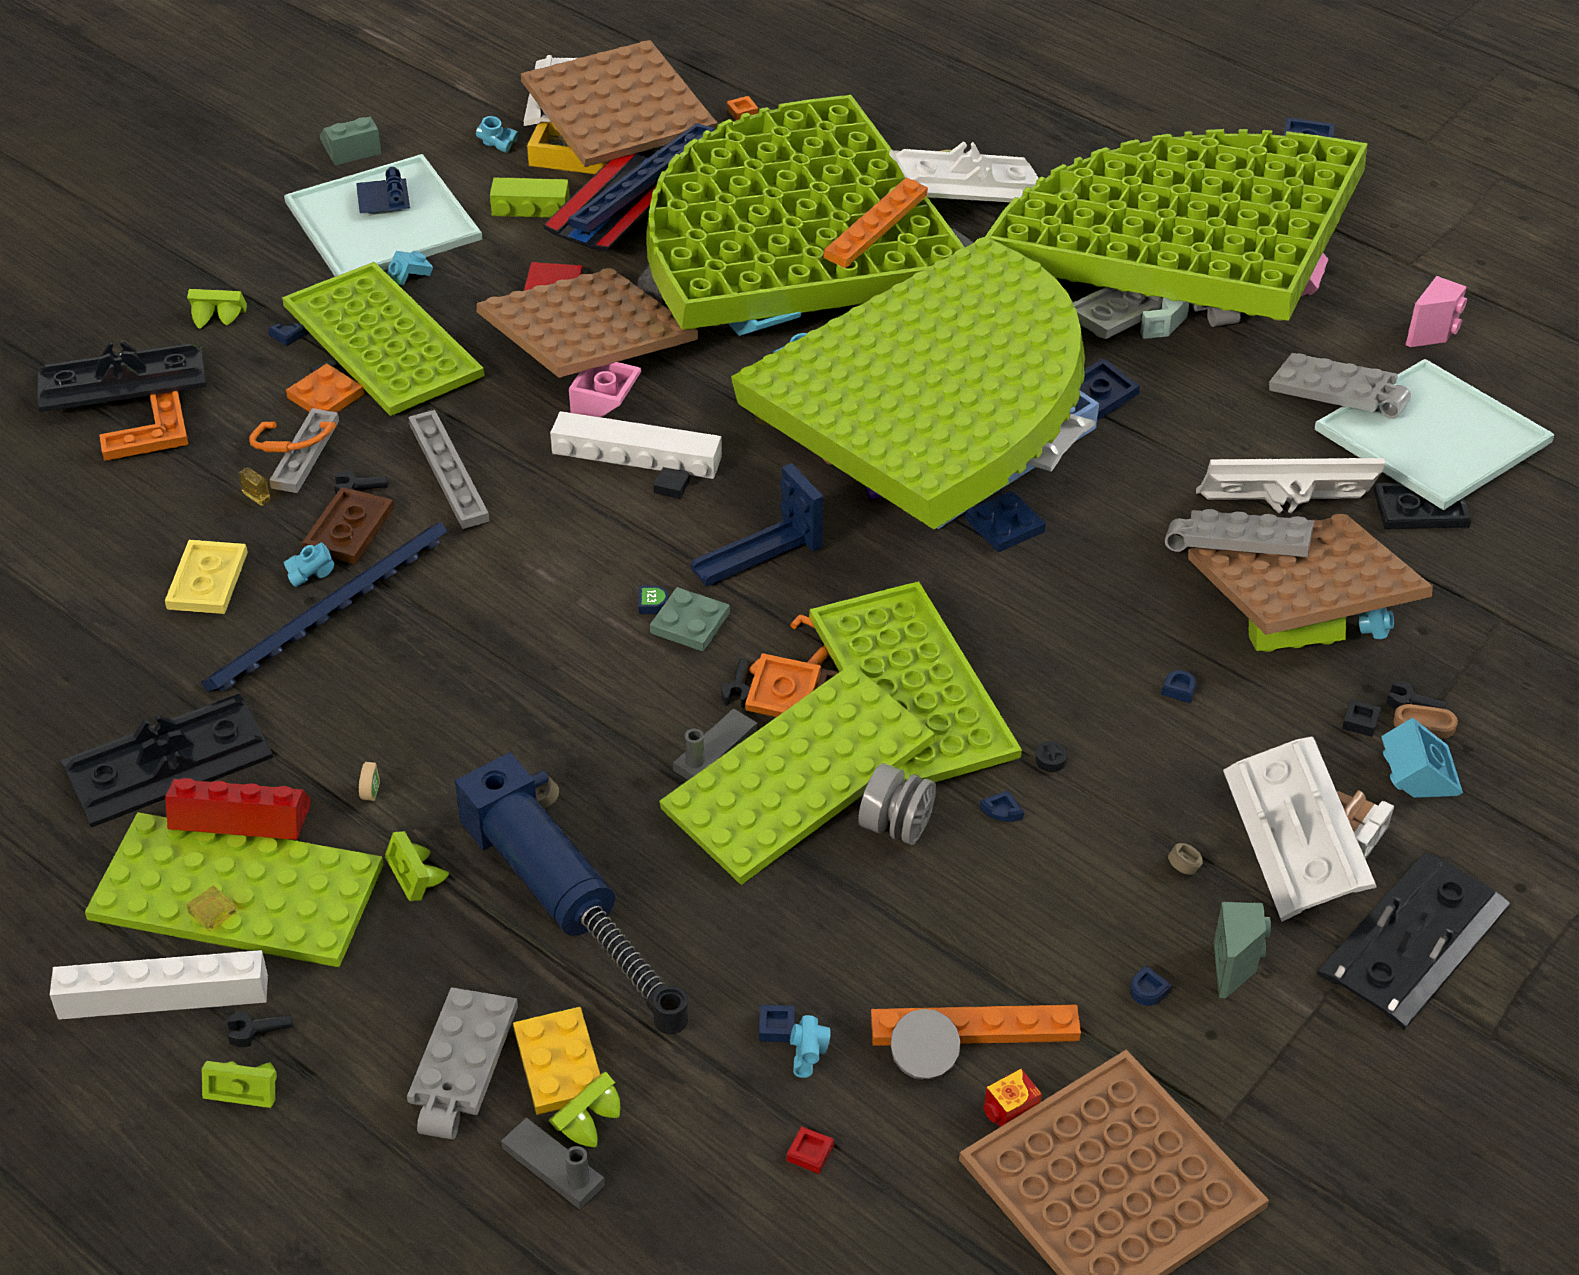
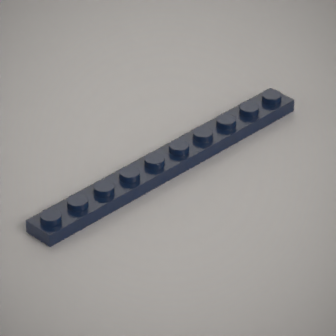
(318, 614)

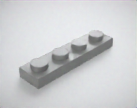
(298, 463)

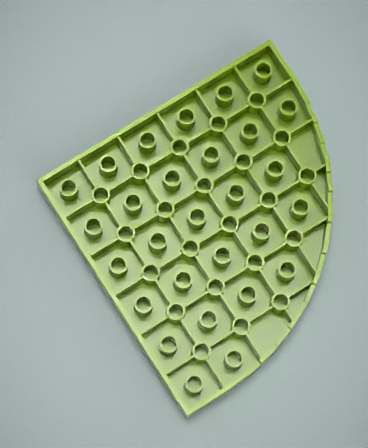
(760, 198)
(1191, 217)
(932, 381)

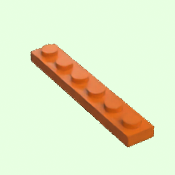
(875, 222)
(992, 1023)

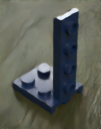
(802, 524)

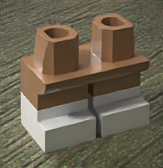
(1366, 819)

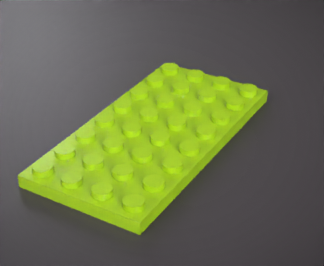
(383, 338)
(915, 660)
(795, 773)
(285, 892)

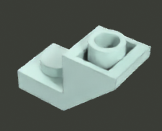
(1164, 321)

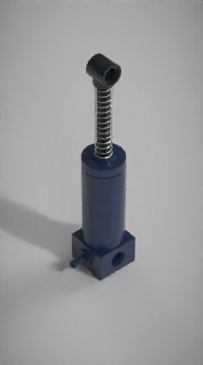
(502, 811)

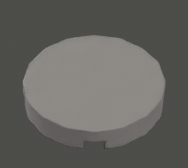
(925, 1044)

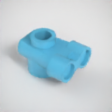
(495, 135)
(311, 561)
(1376, 622)
(810, 1042)

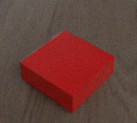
(810, 1150)

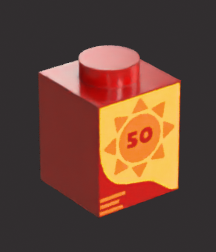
(1010, 1097)

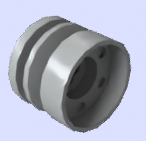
(897, 803)

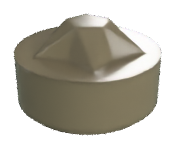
(547, 793)
(1185, 858)

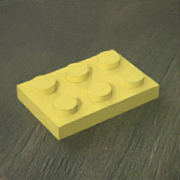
(206, 576)

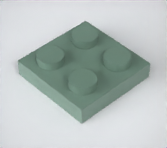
(689, 619)

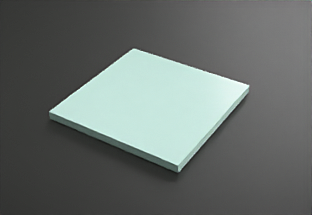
(354, 239)
(1443, 439)

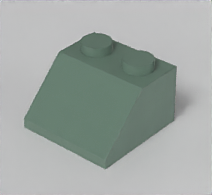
(351, 140)
(1239, 943)

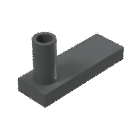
(706, 748)
(557, 1166)

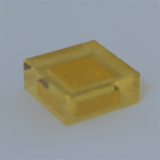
(254, 486)
(211, 908)

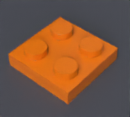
(325, 390)
(780, 684)

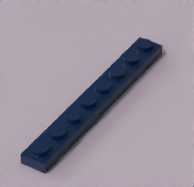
(633, 183)

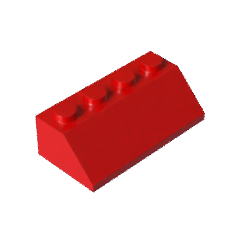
(236, 808)

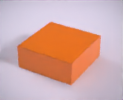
(741, 106)

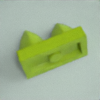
(205, 302)
(407, 865)
(239, 1083)
(575, 1119)

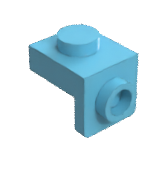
(406, 263)

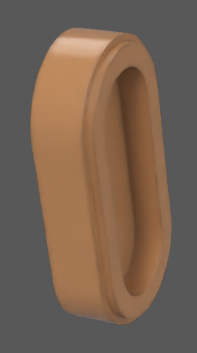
(1436, 720)

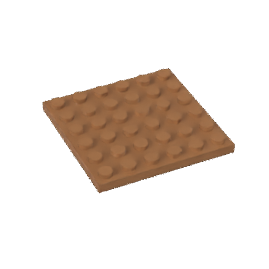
(616, 102)
(585, 322)
(1340, 578)
(1113, 1177)

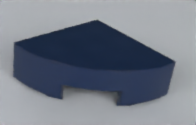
(287, 334)
(1002, 807)

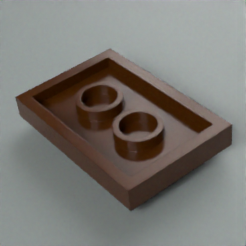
(349, 524)

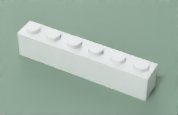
(636, 444)
(159, 984)

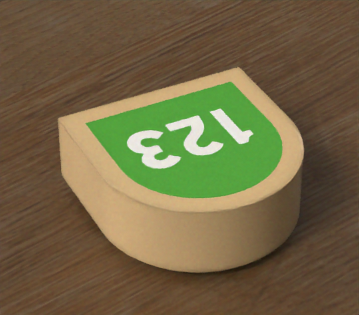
(369, 781)

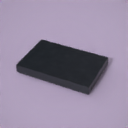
(1407, 510)

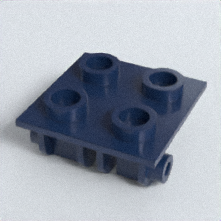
(383, 194)

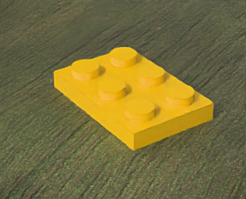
(556, 1057)

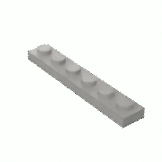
(449, 469)

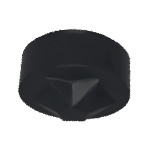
(1051, 756)

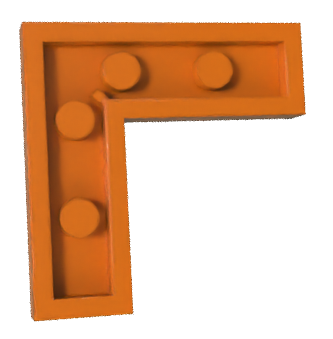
(166, 432)

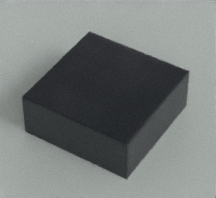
(671, 482)
(1361, 718)

